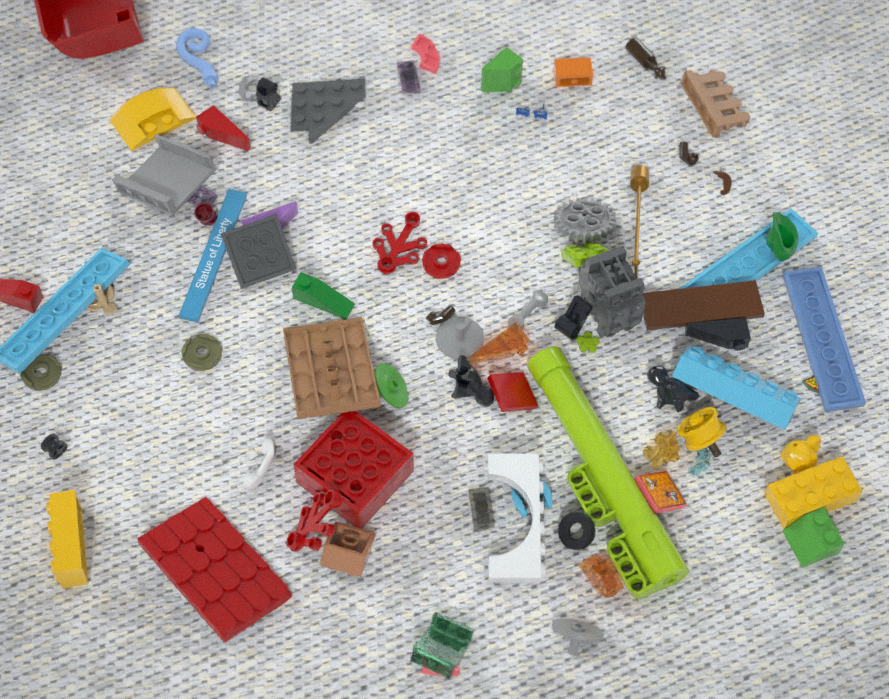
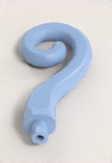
(208, 72)

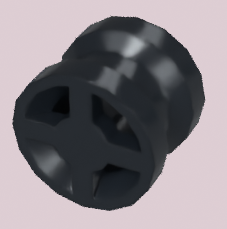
(53, 446)

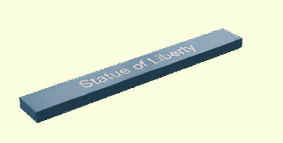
(212, 257)

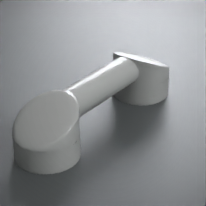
(539, 300)

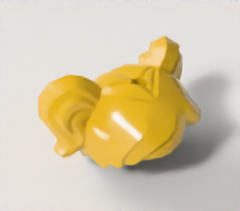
(801, 454)

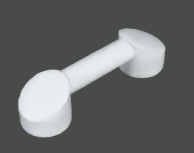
(253, 480)

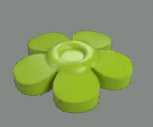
(588, 342)

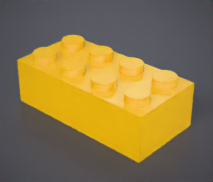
(822, 486)
(67, 539)

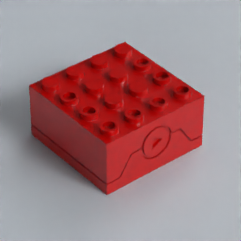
(358, 464)

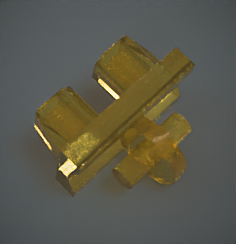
(664, 452)

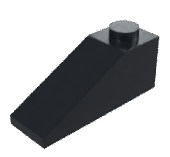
(723, 333)

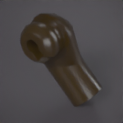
(442, 317)

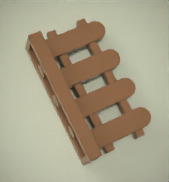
(707, 108)

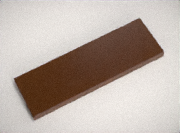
(701, 304)

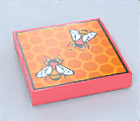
(660, 492)

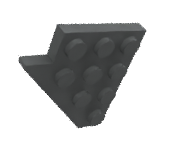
(323, 103)

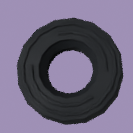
(588, 531)

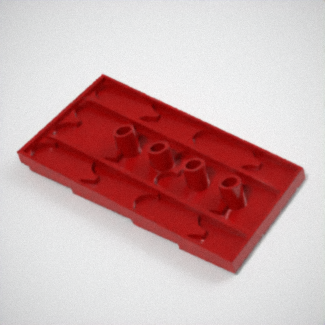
(215, 569)

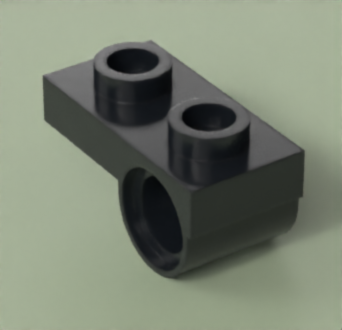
(574, 318)

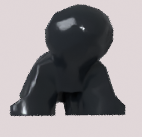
(470, 383)
(670, 390)

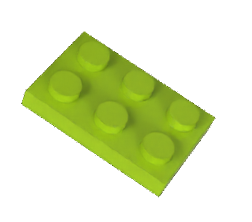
(578, 254)

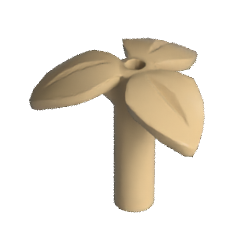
(103, 299)

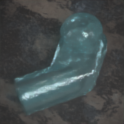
(703, 462)

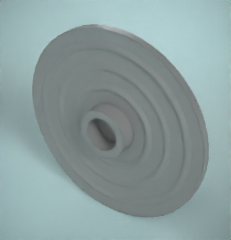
(459, 337)
(578, 632)

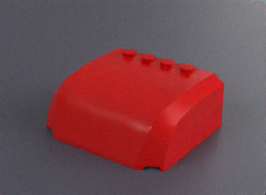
(89, 26)

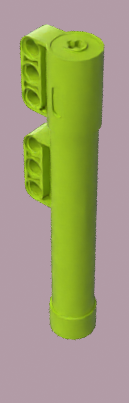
(610, 483)

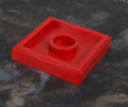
(512, 392)

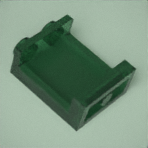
(442, 645)

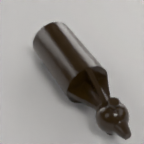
(645, 57)

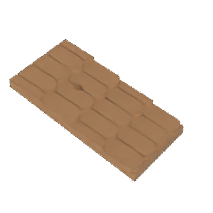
(330, 368)

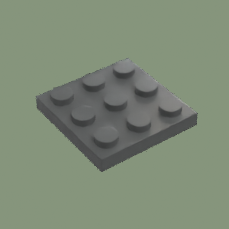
(258, 251)

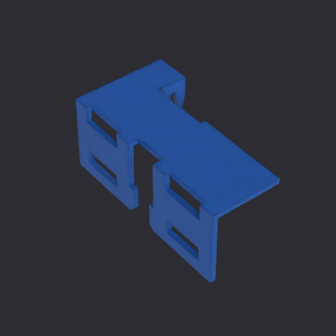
(536, 115)

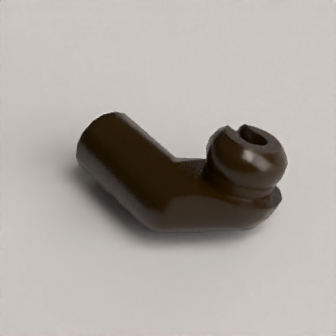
(685, 156)

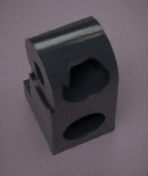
(267, 91)

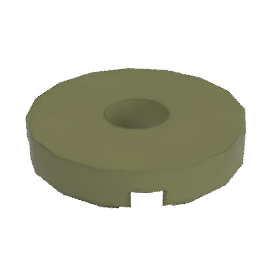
(205, 362)
(44, 381)

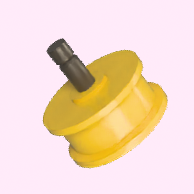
(702, 430)

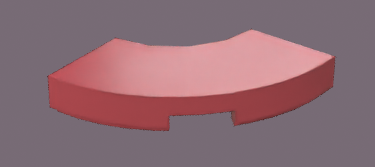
(429, 55)

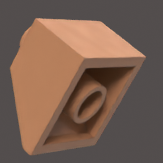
(347, 549)

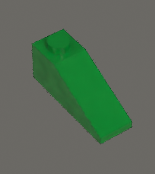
(321, 296)

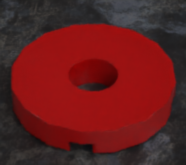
(441, 270)

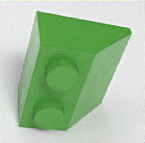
(502, 72)
(813, 537)

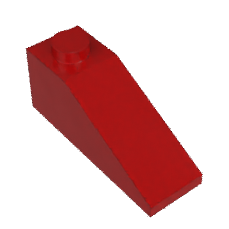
(221, 129)
(20, 294)

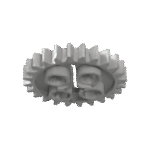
(584, 220)

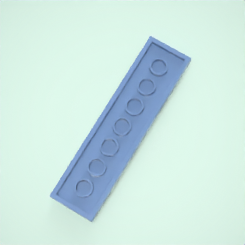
(823, 339)

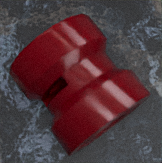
(204, 210)

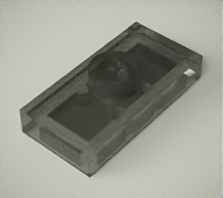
(481, 508)

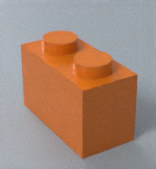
(573, 72)

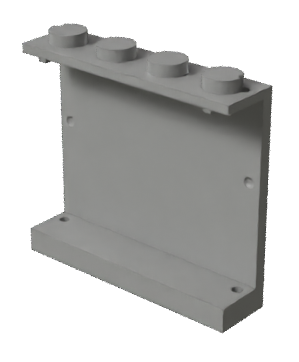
(167, 176)

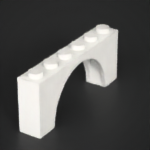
(522, 474)

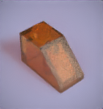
(602, 576)

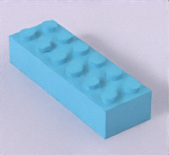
(737, 386)

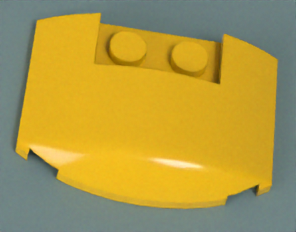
(150, 114)

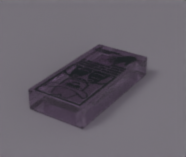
(408, 77)

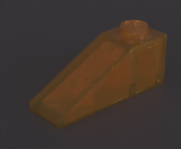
(505, 345)

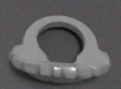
(245, 82)

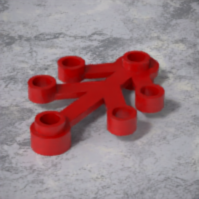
(398, 246)
(298, 539)

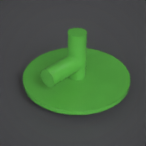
(391, 385)

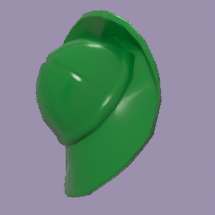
(782, 237)

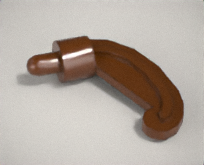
(727, 182)

